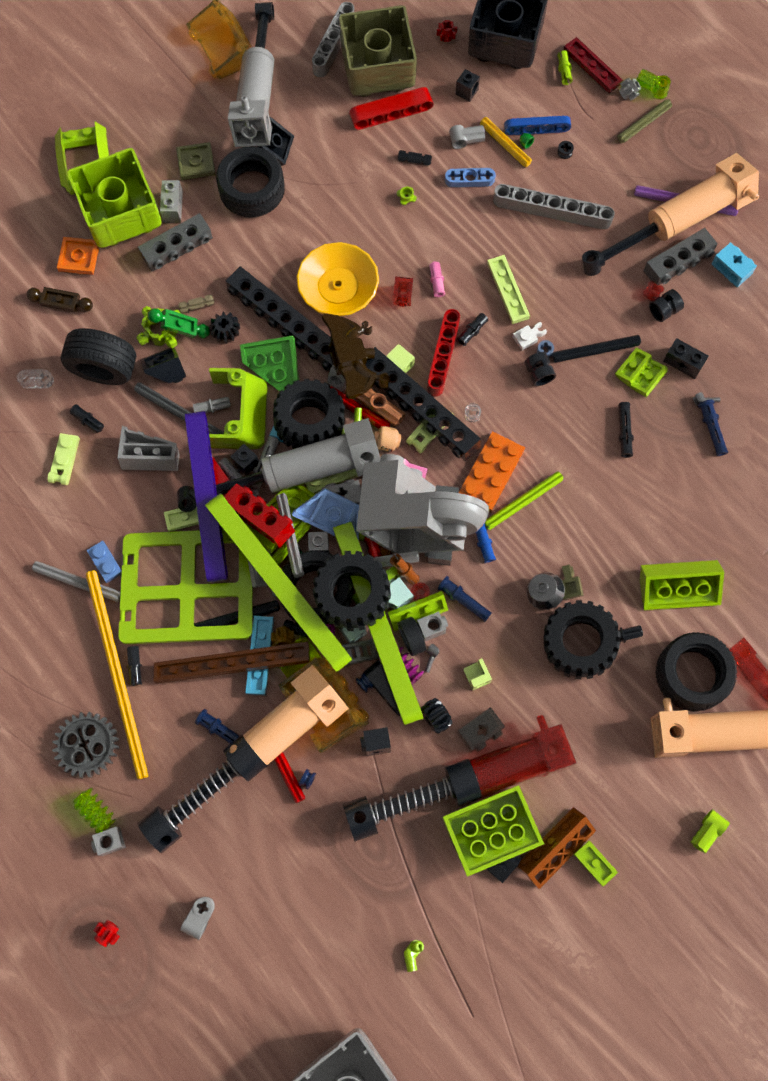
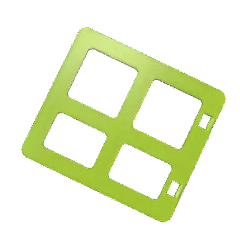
(186, 592)

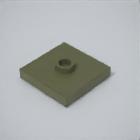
(195, 161)

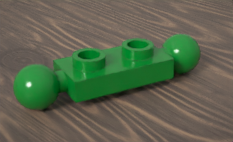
(178, 323)

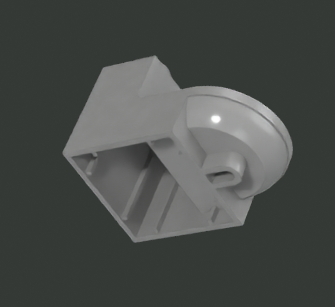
(408, 514)

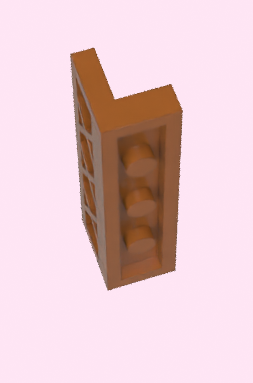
(554, 845)

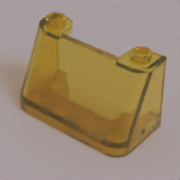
(220, 38)

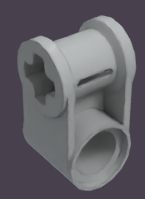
(196, 920)

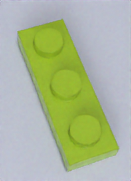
(418, 609)

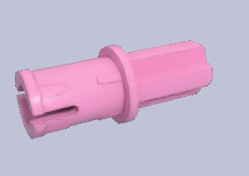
(437, 279)

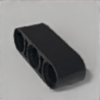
(378, 678)

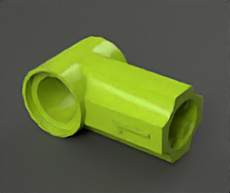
(713, 827)

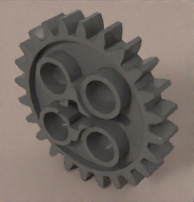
(69, 753)

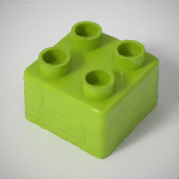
(115, 198)

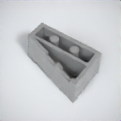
(146, 453)

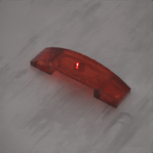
(751, 666)

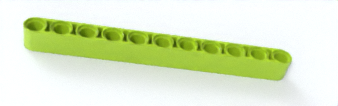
(278, 582)
(382, 637)

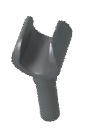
(700, 398)
(433, 651)

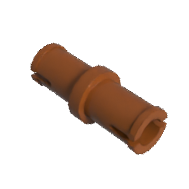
(404, 569)

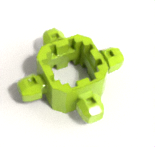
(167, 337)

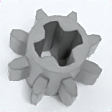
(629, 89)

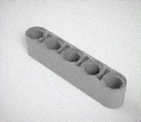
(330, 43)

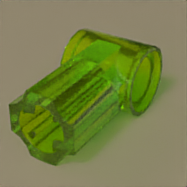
(657, 84)

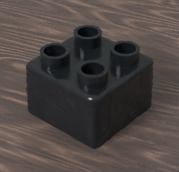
(506, 31)

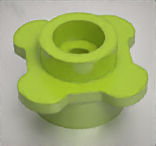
(406, 191)

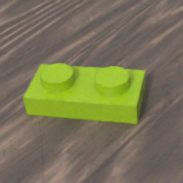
(595, 863)

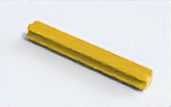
(506, 142)

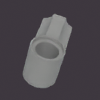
(462, 136)

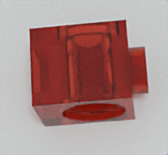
(403, 284)

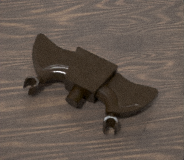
(350, 355)

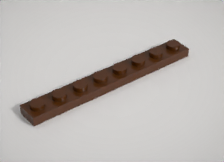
(231, 662)

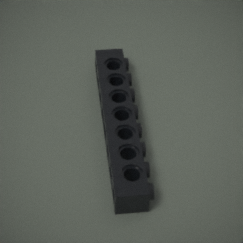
(242, 279)
(430, 406)

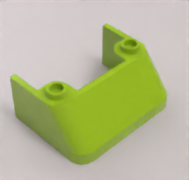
(252, 423)

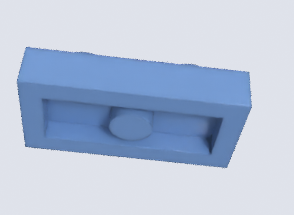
(104, 561)

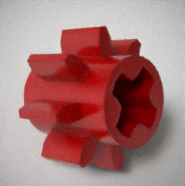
(446, 31)
(106, 933)

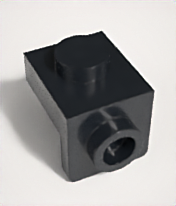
(505, 868)

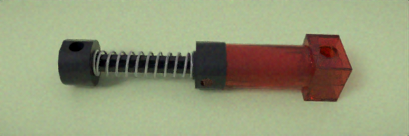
(473, 778)

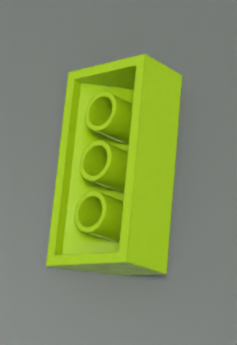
(681, 584)

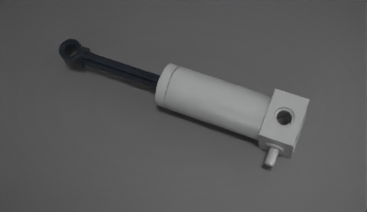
(250, 112)
(304, 463)

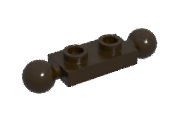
(59, 299)

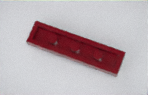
(593, 65)

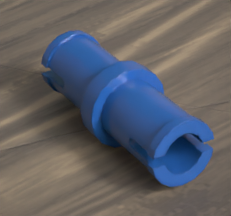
(485, 544)

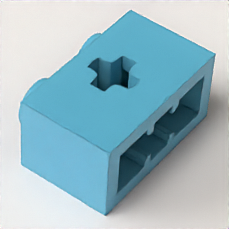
(734, 264)

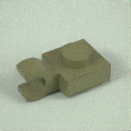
(572, 584)

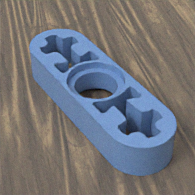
(483, 182)

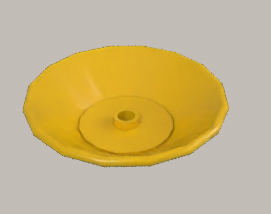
(335, 265)

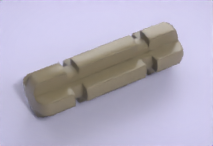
(196, 303)

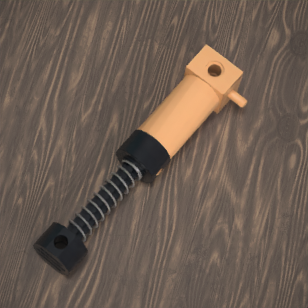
(252, 752)

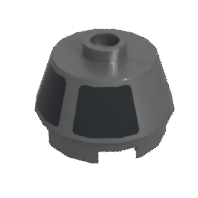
(545, 591)

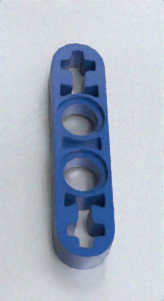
(556, 124)

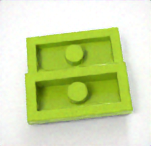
(641, 372)

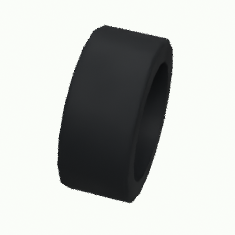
(412, 636)

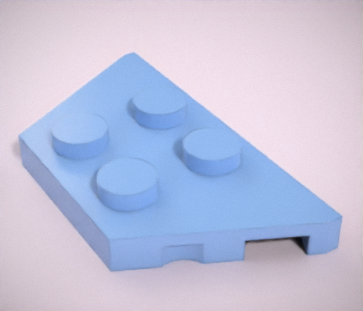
(328, 511)

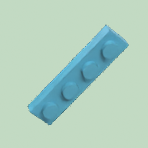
(261, 638)

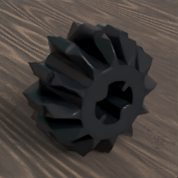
(217, 327)
(436, 715)

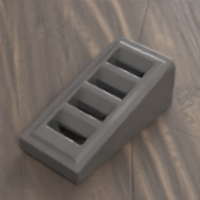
(366, 657)

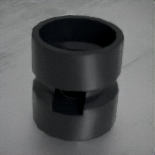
(666, 305)
(540, 370)

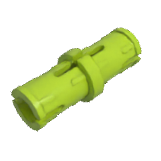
(564, 67)

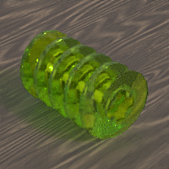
(93, 811)

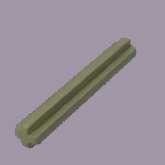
(644, 121)

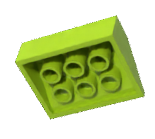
(492, 830)

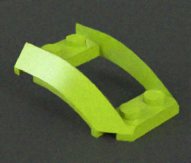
(78, 138)

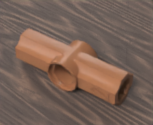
(387, 410)

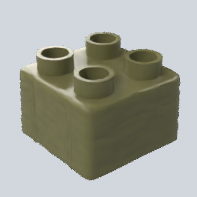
(378, 50)

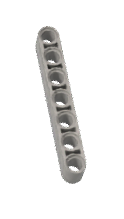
(559, 211)

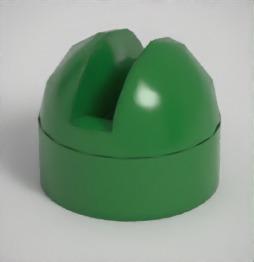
(526, 140)

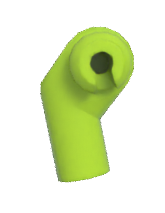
(411, 953)

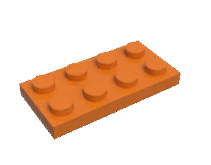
(492, 469)

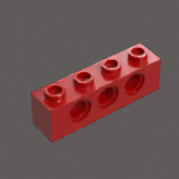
(276, 533)

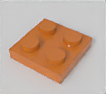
(77, 256)

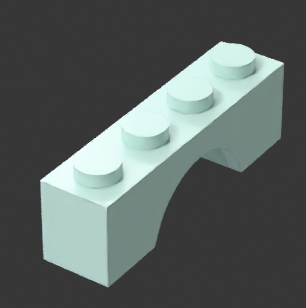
(399, 597)

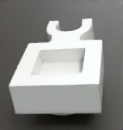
(527, 337)

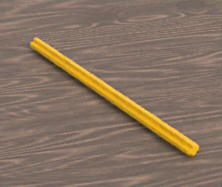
(117, 675)

